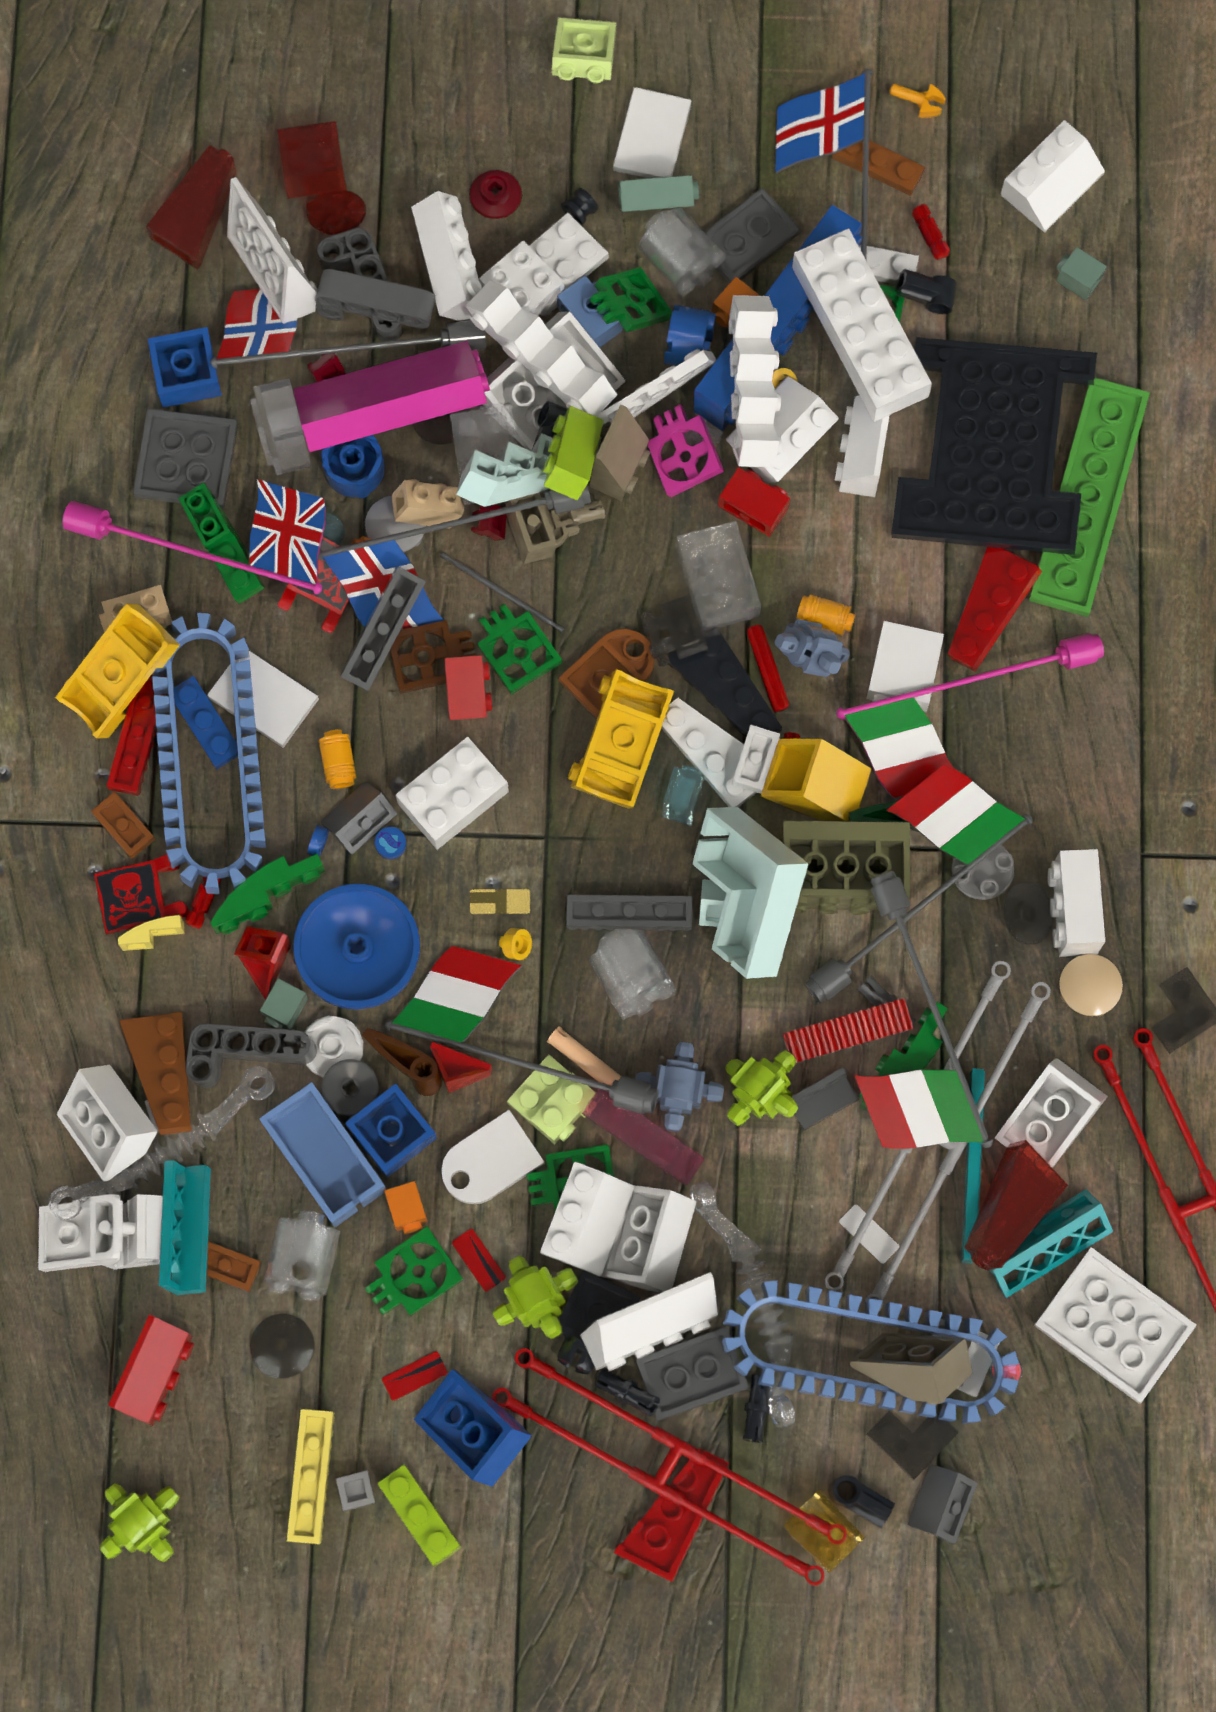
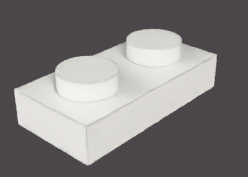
(888, 264)
(755, 759)

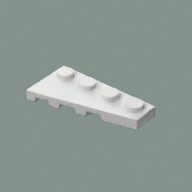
(669, 381)
(708, 749)

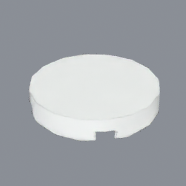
(335, 1041)

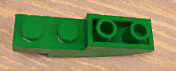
(221, 540)
(252, 896)
(919, 1049)

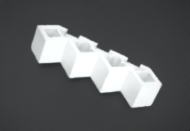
(532, 344)
(754, 394)

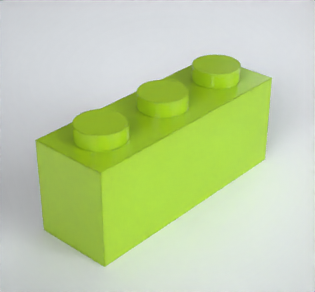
(572, 452)
(419, 1515)

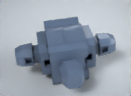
(812, 648)
(681, 1086)

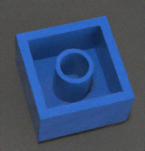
(184, 367)
(391, 1130)

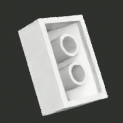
(1053, 177)
(800, 424)
(862, 451)
(106, 1121)
(587, 1219)
(650, 1239)

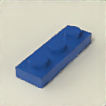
(205, 723)

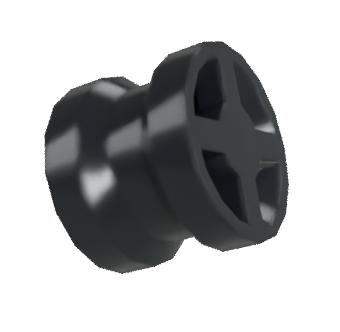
(580, 205)

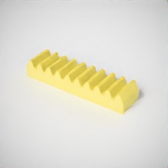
(310, 1476)

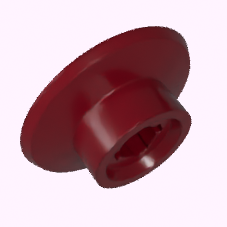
(497, 205)

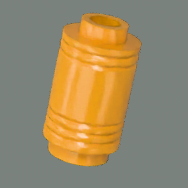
(829, 613)
(337, 759)

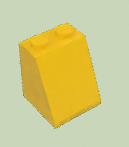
(815, 779)

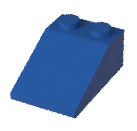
(472, 1429)

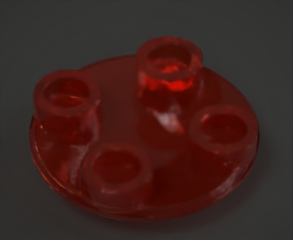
(336, 212)

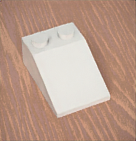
(1053, 1112)

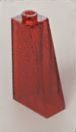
(194, 208)
(1013, 1206)

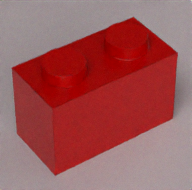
(754, 501)
(466, 687)

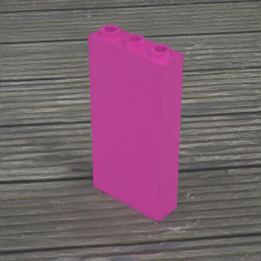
(391, 395)

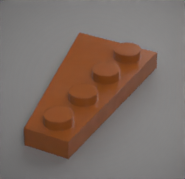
(161, 1060)

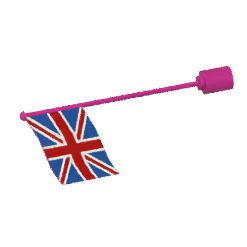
(282, 536)

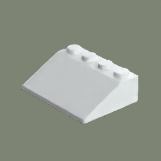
(268, 256)
(517, 385)

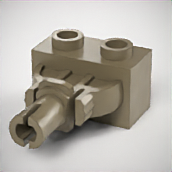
(542, 531)

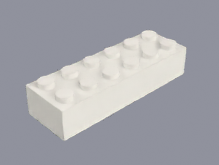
(861, 325)

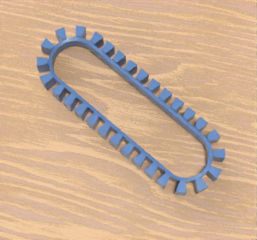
(248, 763)
(872, 1307)

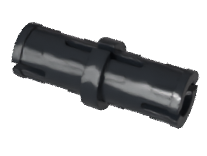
(627, 1392)
(756, 1411)

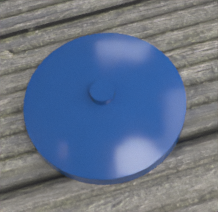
(356, 946)

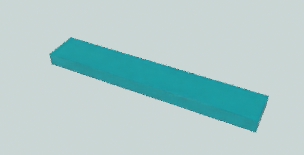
(972, 1170)

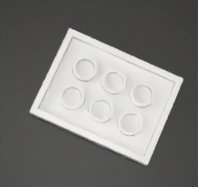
(1115, 1325)

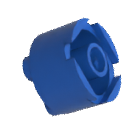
(688, 331)
(355, 479)

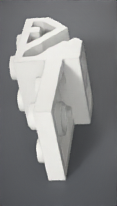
(548, 265)
(102, 1234)

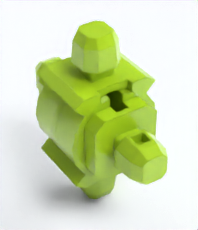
(761, 1087)
(535, 1297)
(139, 1522)

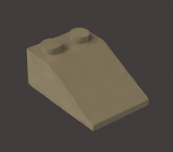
(620, 456)
(916, 1365)

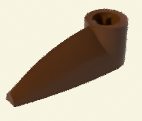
(408, 1061)

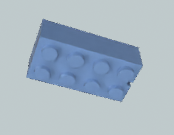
(323, 1154)

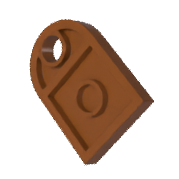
(601, 659)

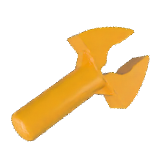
(921, 99)

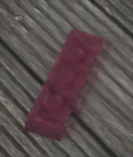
(644, 1137)

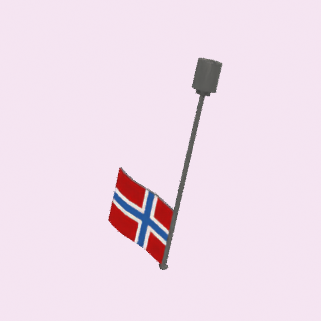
(258, 334)

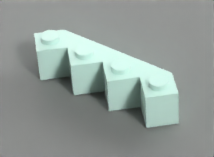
(510, 477)

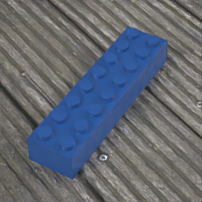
(787, 295)

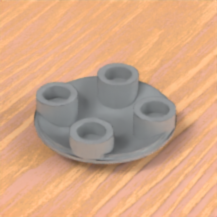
(381, 523)
(988, 877)

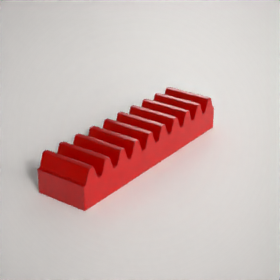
(135, 743)
(848, 1030)

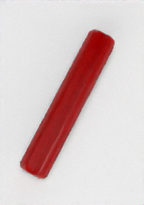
(767, 668)

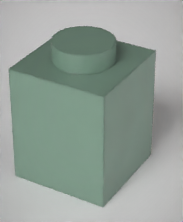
(1080, 273)
(283, 1005)

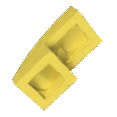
(142, 936)

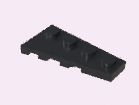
(726, 684)

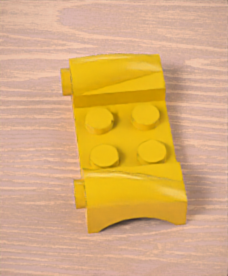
(117, 669)
(621, 739)

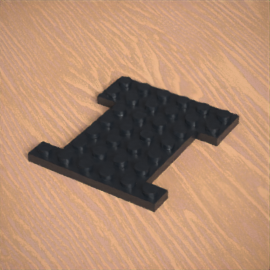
(994, 449)

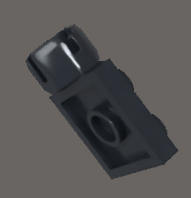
(589, 1302)

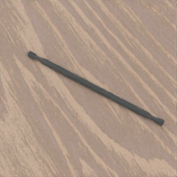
(502, 592)

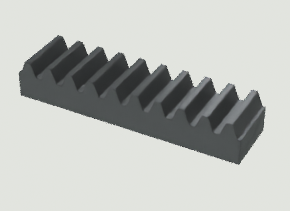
(629, 912)

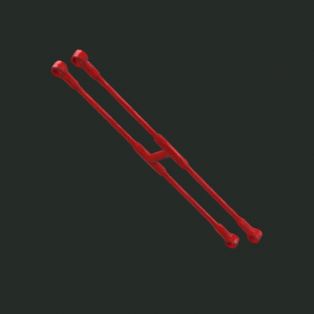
(1175, 1212)
(677, 1448)

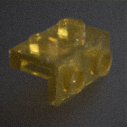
(817, 1544)

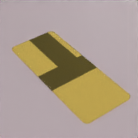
(499, 901)

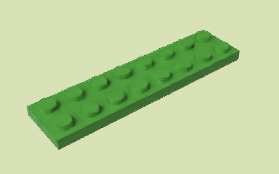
(1098, 471)

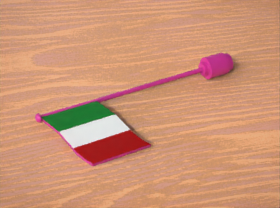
(902, 738)

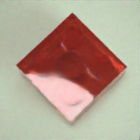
(311, 159)

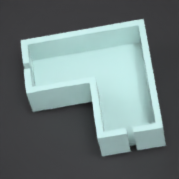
(760, 888)

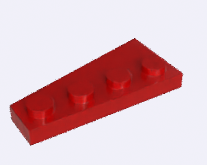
(993, 600)
(667, 1530)

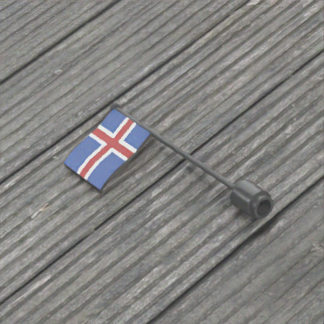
(827, 124)
(368, 565)

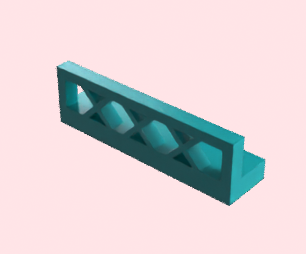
(1063, 1221)
(185, 1231)

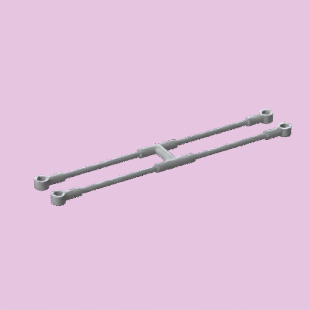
(955, 1148)

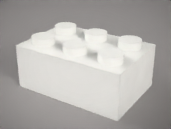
(452, 793)
(1077, 903)

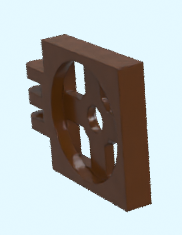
(452, 649)

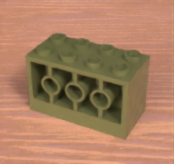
(847, 847)

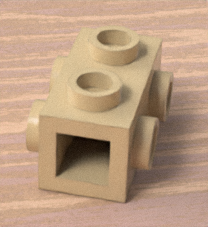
(426, 503)
(150, 599)

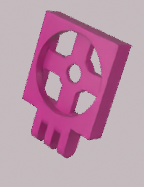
(675, 431)

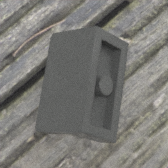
(359, 817)
(824, 1099)
(942, 1503)

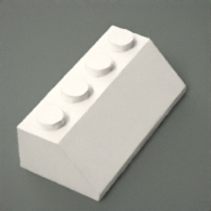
(447, 254)
(652, 1322)

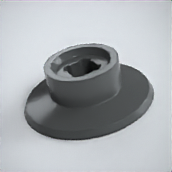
(340, 1076)

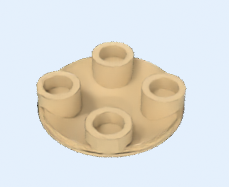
(1090, 985)

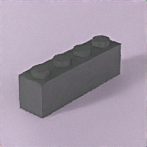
(382, 628)

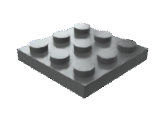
(183, 453)

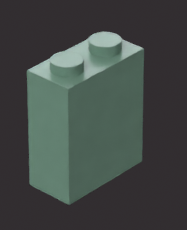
(657, 193)

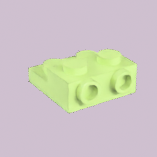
(583, 49)
(551, 1101)

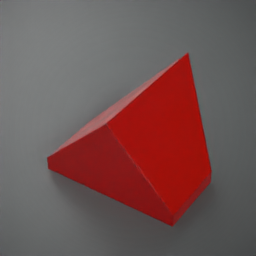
(263, 956)
(458, 1068)

